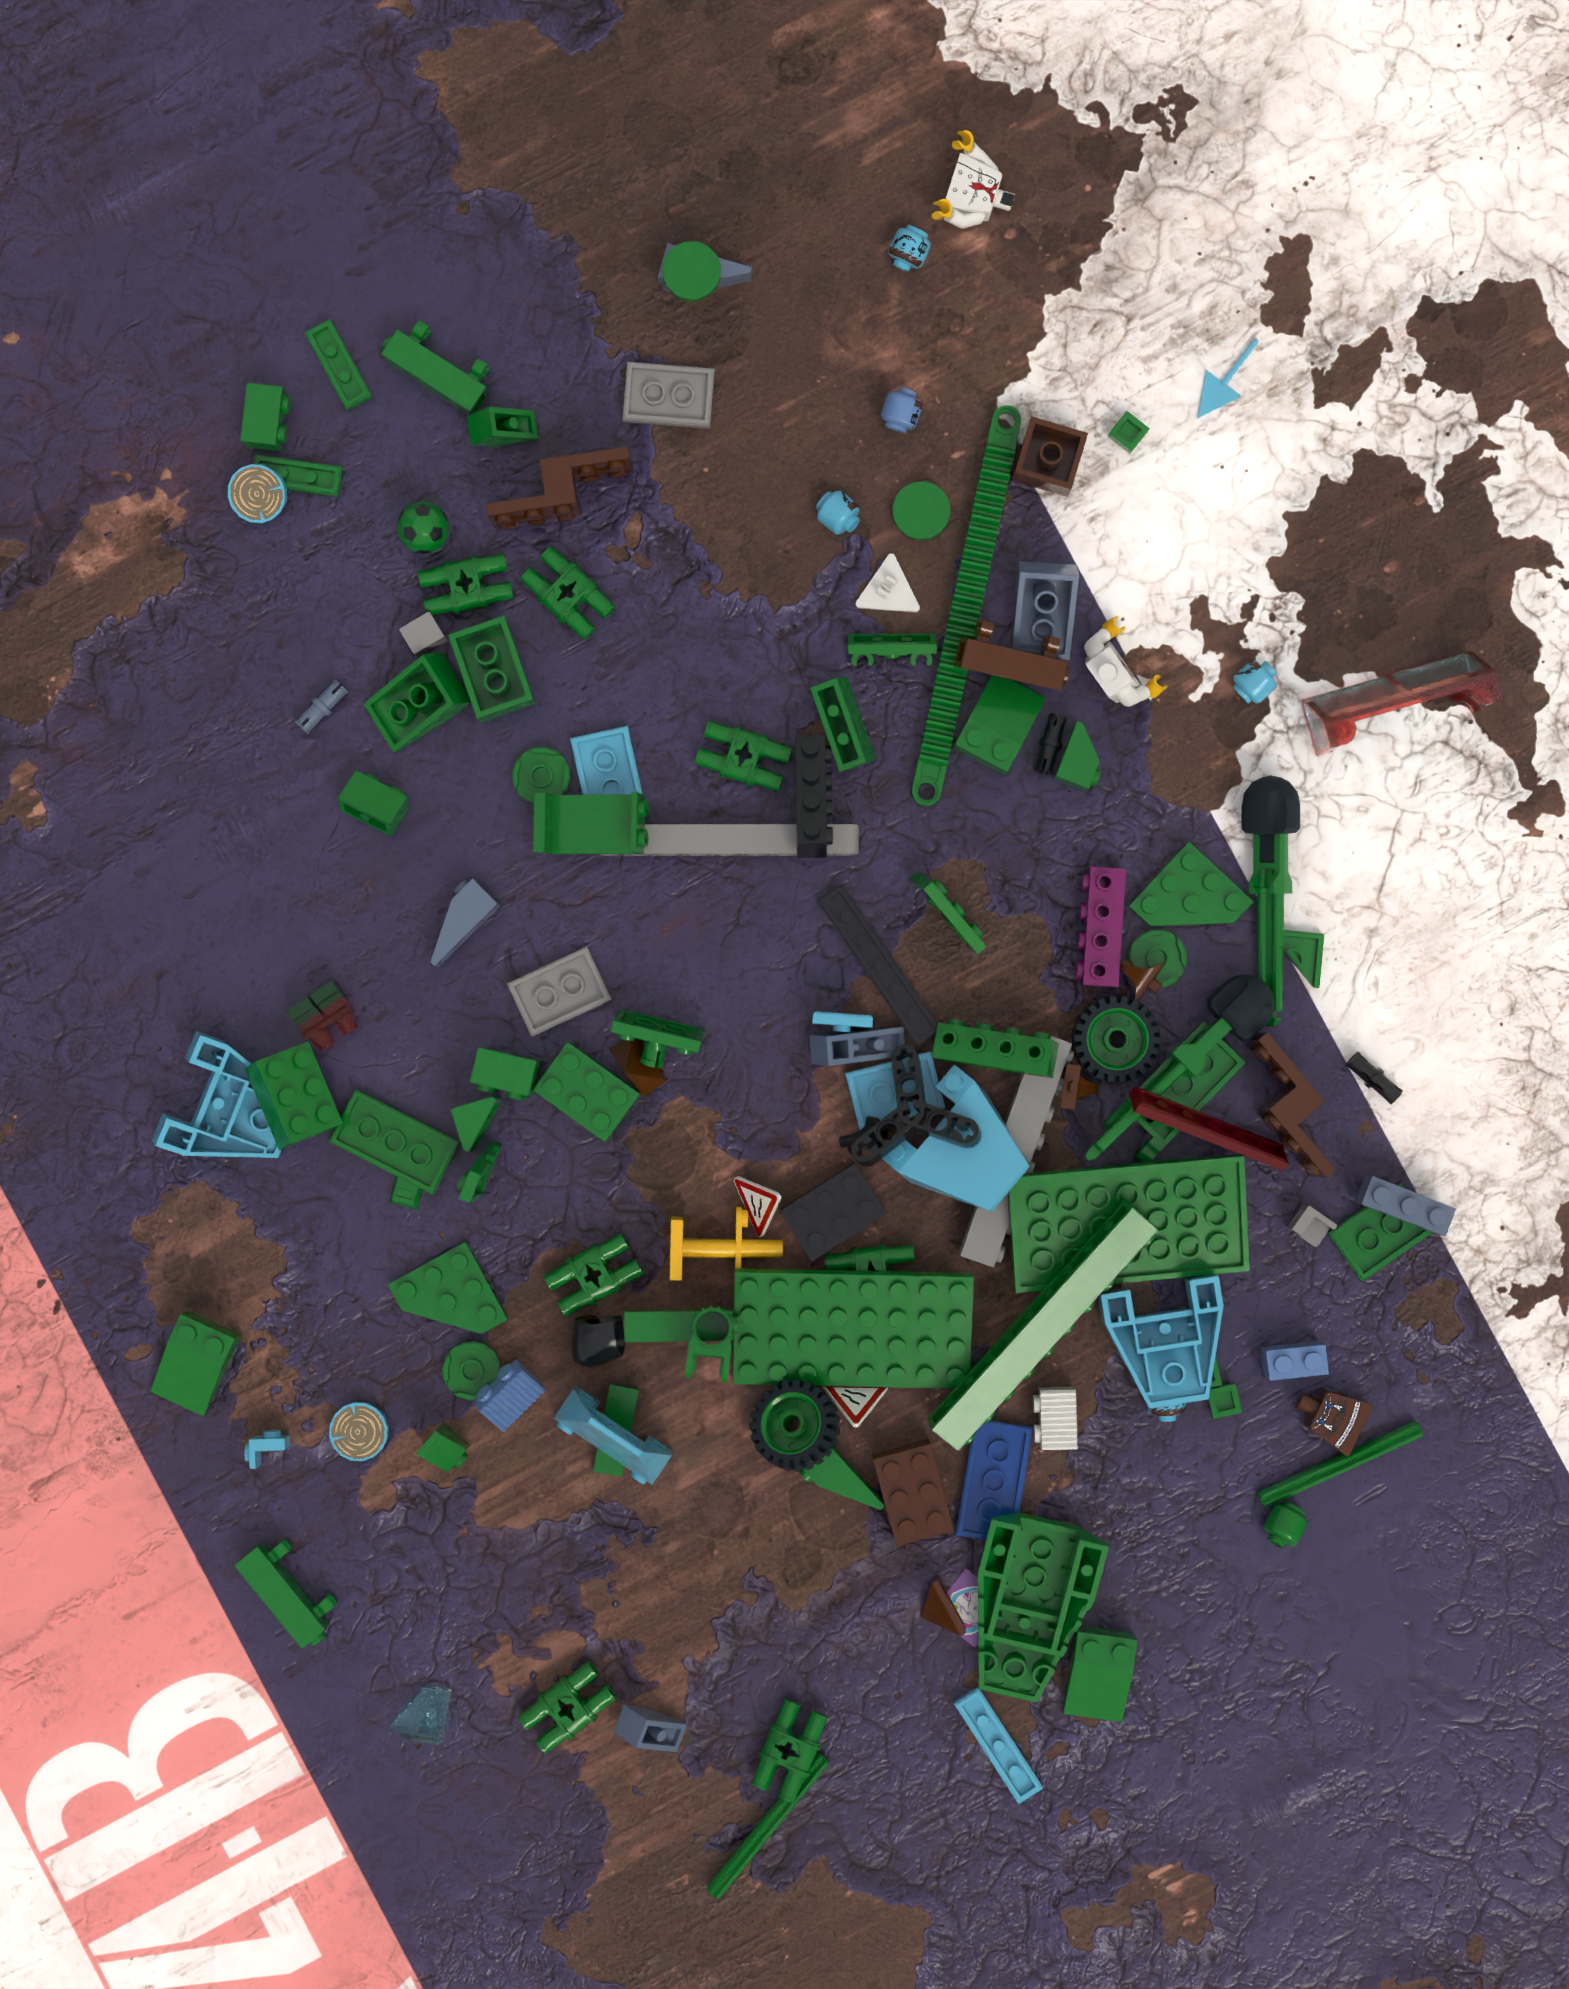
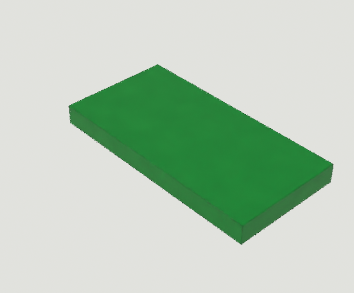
(394, 1141)

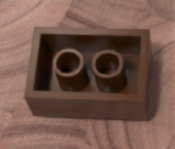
(912, 1492)

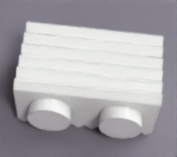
(1056, 1418)

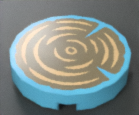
(257, 493)
(359, 1431)

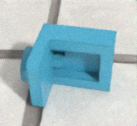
(270, 1441)

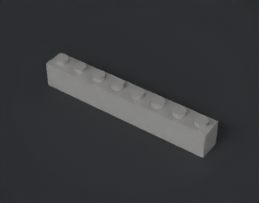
(1025, 1121)

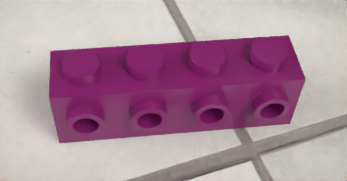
(1102, 927)

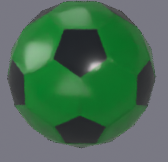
(422, 527)

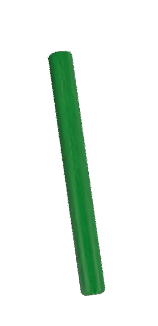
(1340, 1464)
(762, 1832)

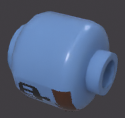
(901, 410)

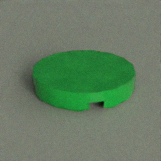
(691, 271)
(921, 511)
(541, 772)
(1156, 948)
(470, 1368)

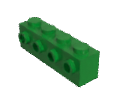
(995, 1049)

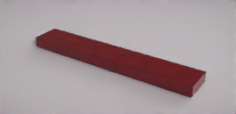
(1208, 1128)

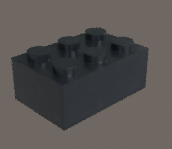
(833, 1211)

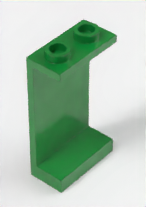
(590, 824)

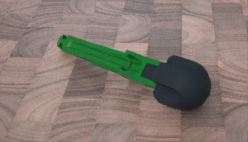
(1270, 813)
(1240, 1007)

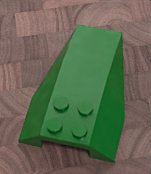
(1032, 1599)

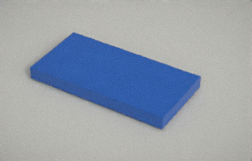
(993, 1476)

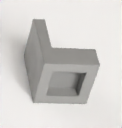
(423, 635)
(1310, 1225)

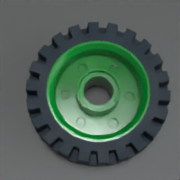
(1139, 1035)
(773, 1420)

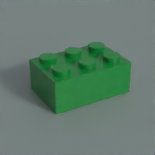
(492, 669)
(587, 1091)
(293, 1095)

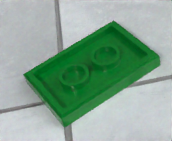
(1373, 1240)

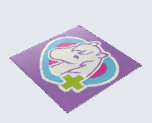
(965, 1599)

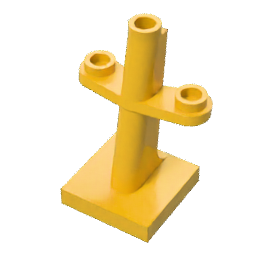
(719, 1248)

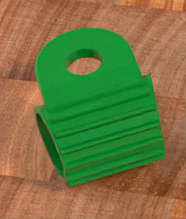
(699, 1348)

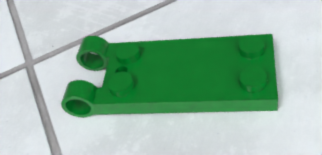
(1193, 1092)

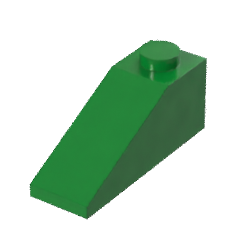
(840, 1477)

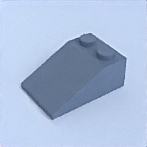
(1044, 606)

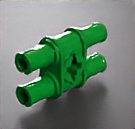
(453, 575)
(568, 577)
(737, 740)
(880, 1257)
(590, 1291)
(567, 1691)
(775, 1755)

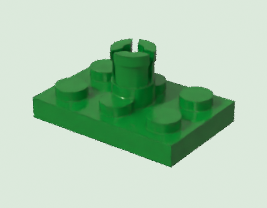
(657, 1035)

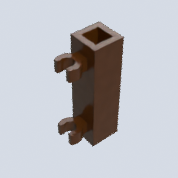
(1012, 663)

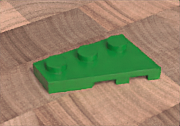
(953, 912)
(474, 1182)

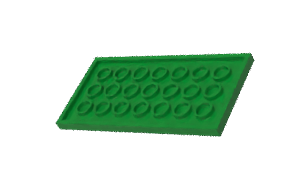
(1190, 1201)
(852, 1327)

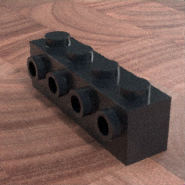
(811, 800)

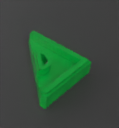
(1306, 953)

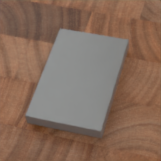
(668, 395)
(559, 991)

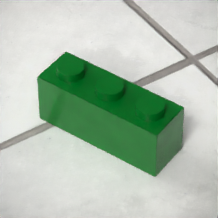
(843, 724)

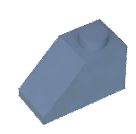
(649, 1729)

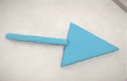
(1216, 392)

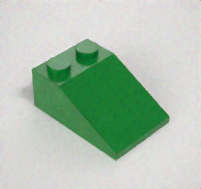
(417, 701)
(999, 723)
(194, 1362)
(1099, 1673)

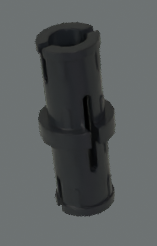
(1050, 744)
(1374, 1077)

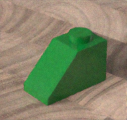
(502, 426)
(1078, 761)
(444, 1449)

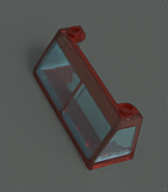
(1334, 713)

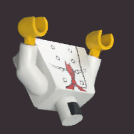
(973, 187)
(1113, 672)

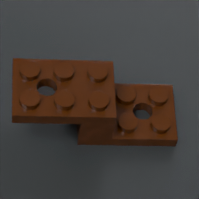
(560, 488)
(1290, 1105)

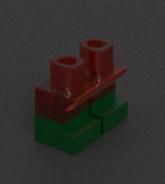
(322, 1011)

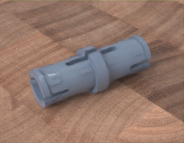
(321, 706)

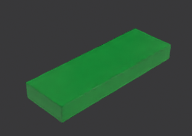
(338, 365)
(306, 476)
(621, 1409)

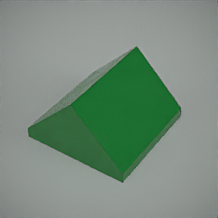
(474, 1120)

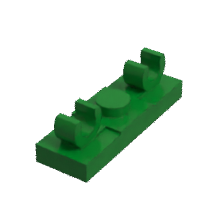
(892, 646)

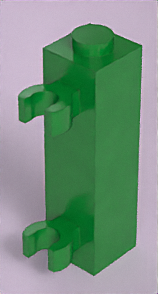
(434, 372)
(675, 1325)
(284, 1595)

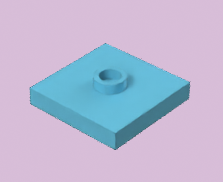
(842, 1022)

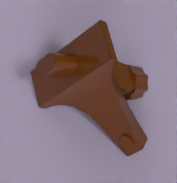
(1142, 977)
(1075, 1087)

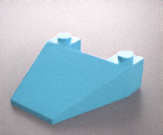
(228, 1114)
(972, 1174)
(1168, 1350)
(643, 1458)

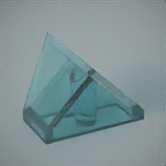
(425, 1717)

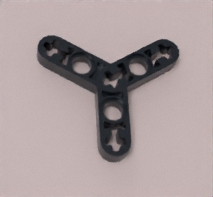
(922, 1121)

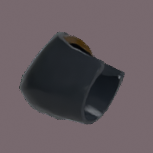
(597, 1340)

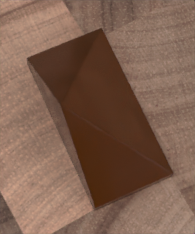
(643, 1077)
(940, 1608)

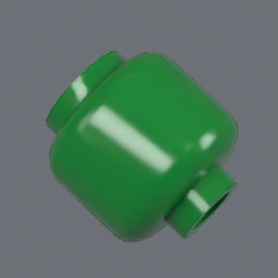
(1285, 1525)

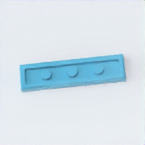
(998, 1745)

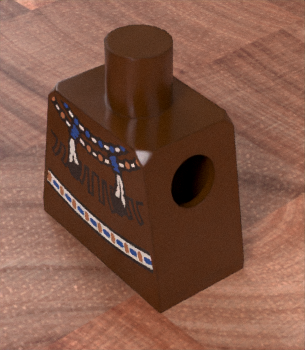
(1335, 1417)

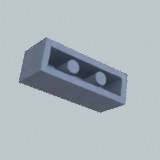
(1405, 1205)

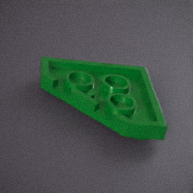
(1190, 893)
(451, 1292)

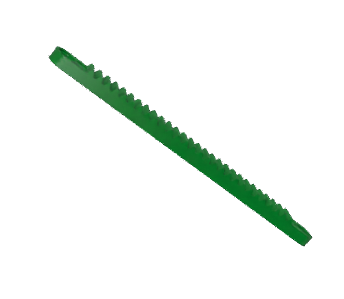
(966, 603)

